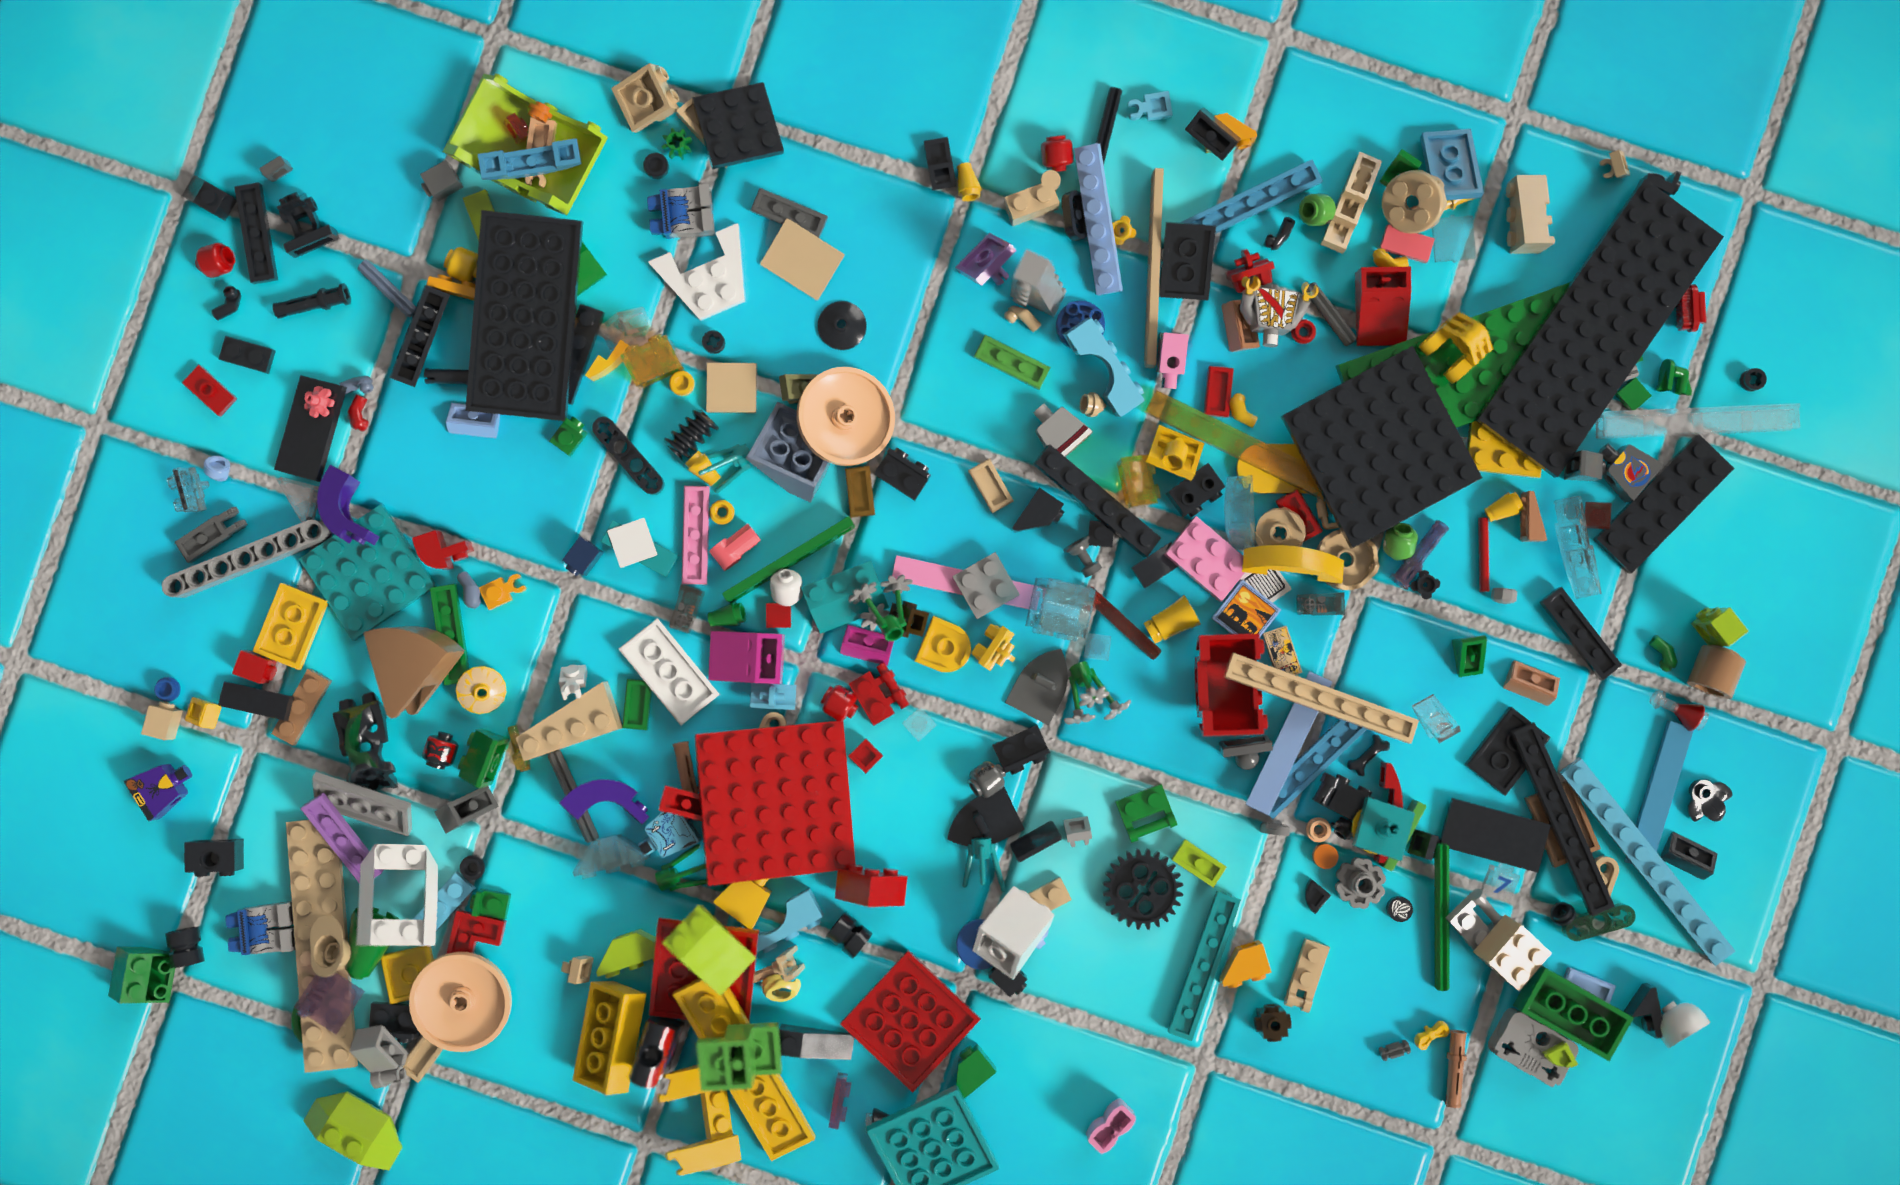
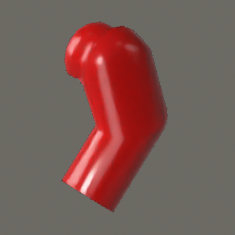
(354, 414)

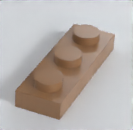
(305, 702)

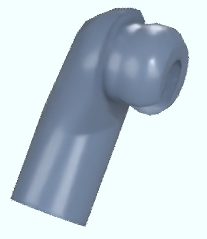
(363, 383)
(471, 591)

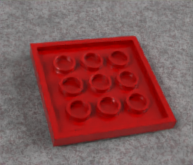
(673, 974)
(910, 1021)

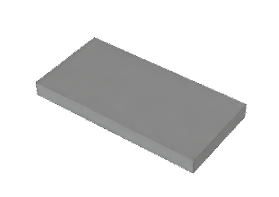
(365, 804)

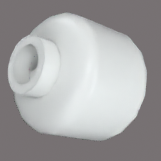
(786, 587)

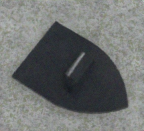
(986, 817)

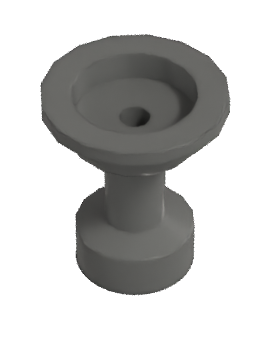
(1079, 548)

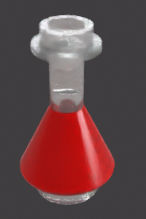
(1690, 715)

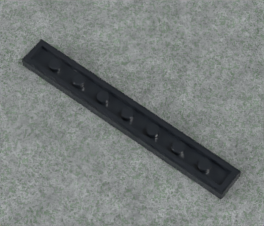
(1562, 819)

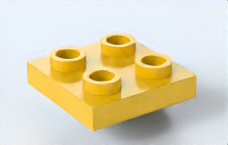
(1175, 452)

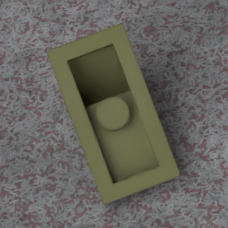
(793, 386)

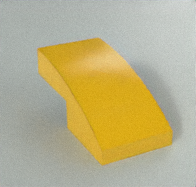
(602, 367)

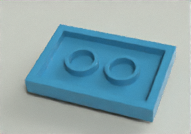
(1453, 160)

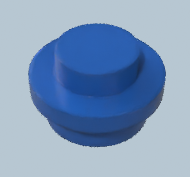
(167, 689)

